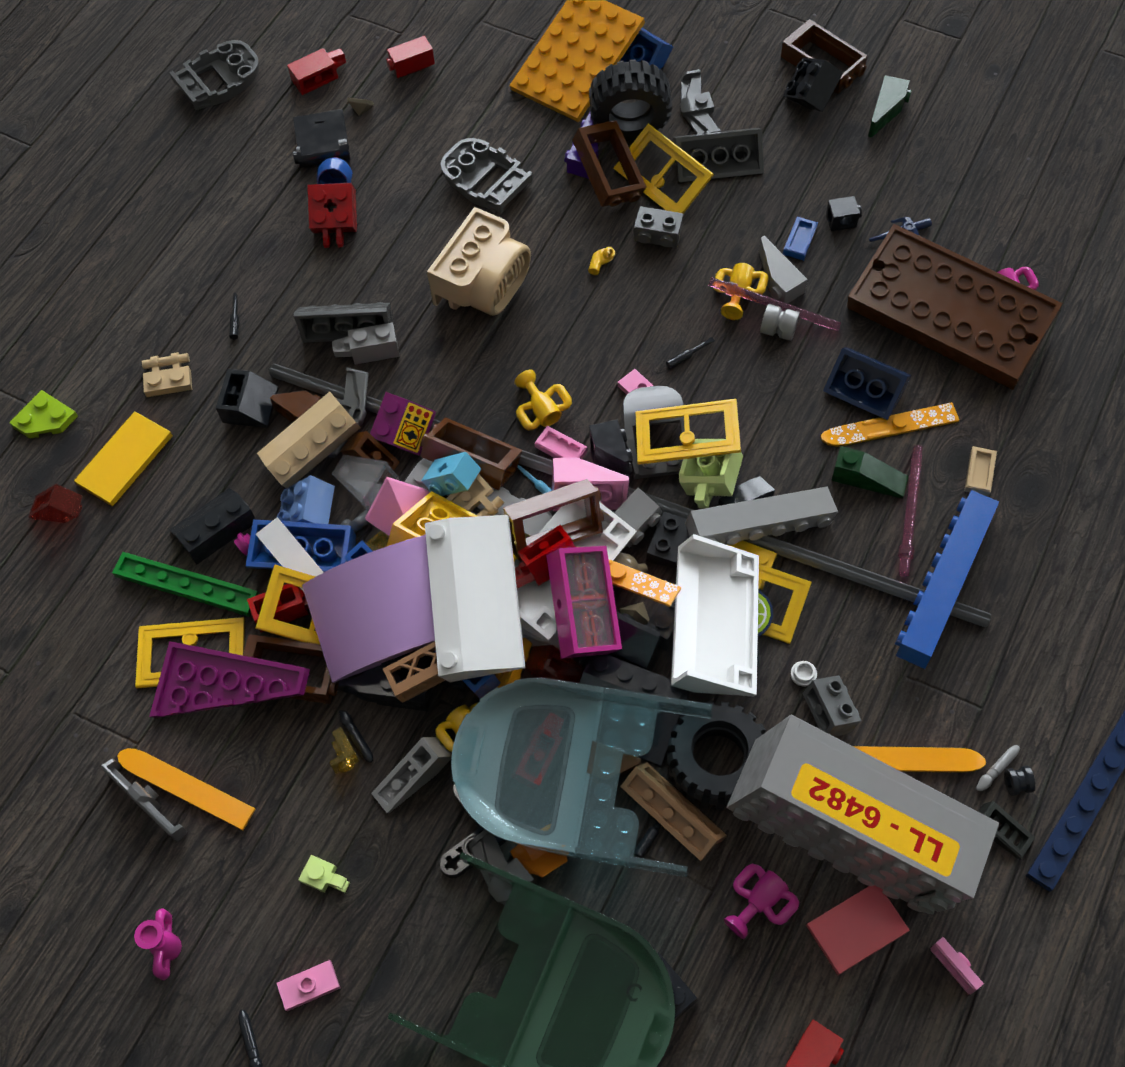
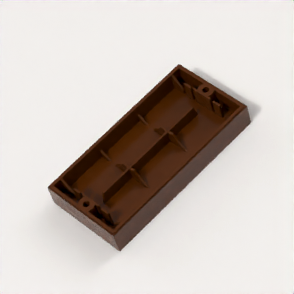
(953, 306)

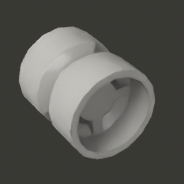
(779, 322)

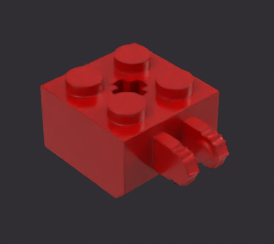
(342, 218)

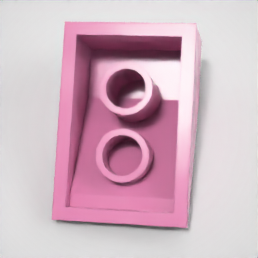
(611, 484)

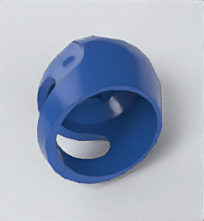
(334, 171)

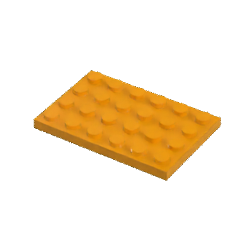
(573, 51)

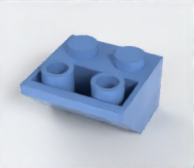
(307, 501)

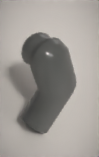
(358, 523)

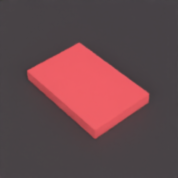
(857, 928)

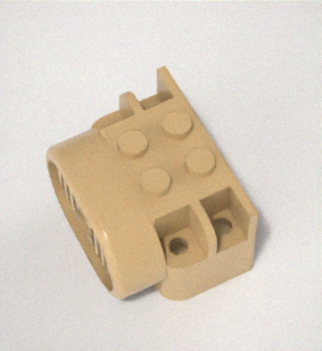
(479, 265)

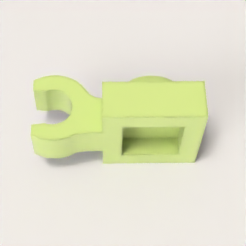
(320, 874)

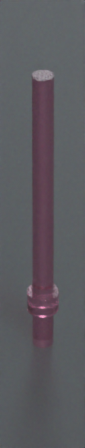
(733, 289)
(906, 550)

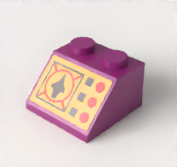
(402, 423)

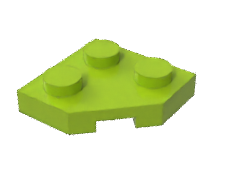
(43, 415)

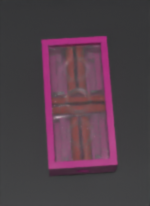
(584, 601)

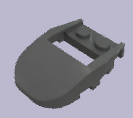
(232, 62)
(472, 161)
(647, 399)

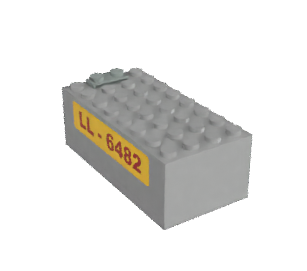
(863, 816)

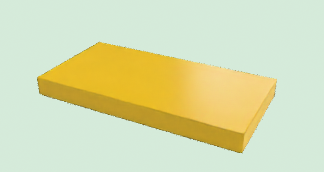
(123, 458)

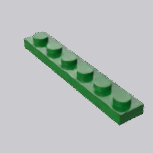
(184, 583)

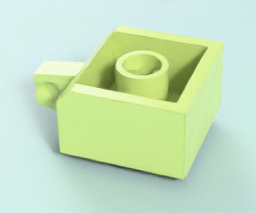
(710, 475)

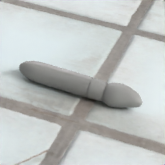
(987, 779)

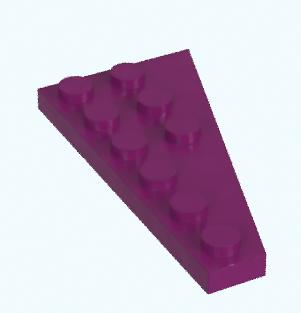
(213, 679)

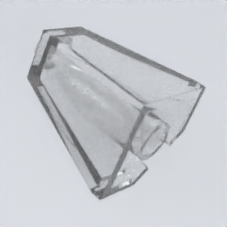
(363, 477)

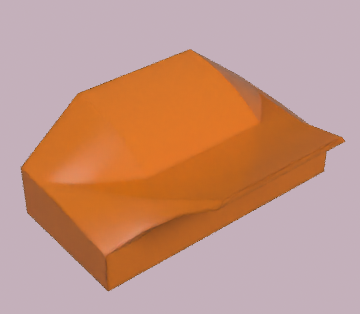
(537, 861)

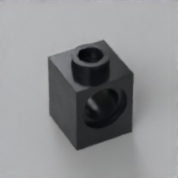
(843, 213)

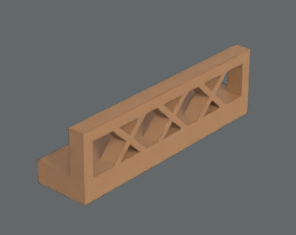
(417, 683)
(673, 810)

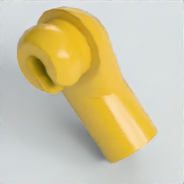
(599, 258)

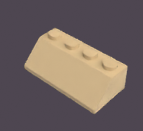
(308, 440)

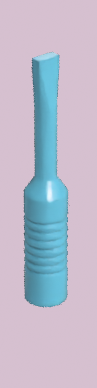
(539, 484)

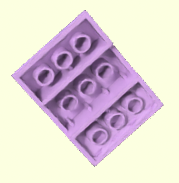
(373, 608)

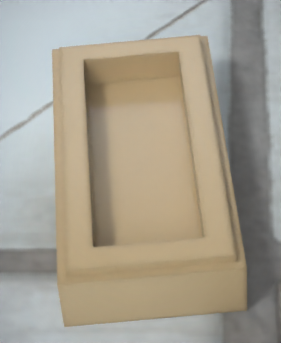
(980, 470)

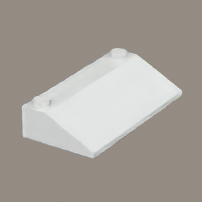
(474, 597)
(536, 601)
(715, 619)

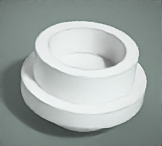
(803, 673)

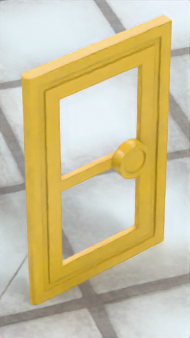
(703, 174)
(688, 450)
(800, 590)
(265, 620)
(189, 634)

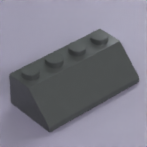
(723, 153)
(333, 321)

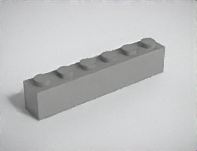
(763, 516)

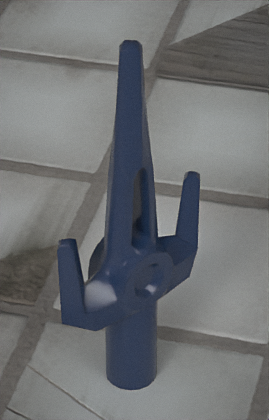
(908, 225)

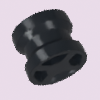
(1019, 780)

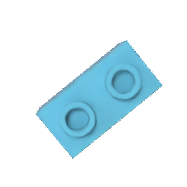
(451, 474)

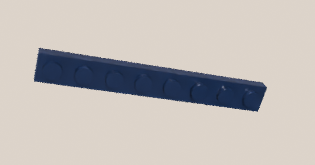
(1080, 810)

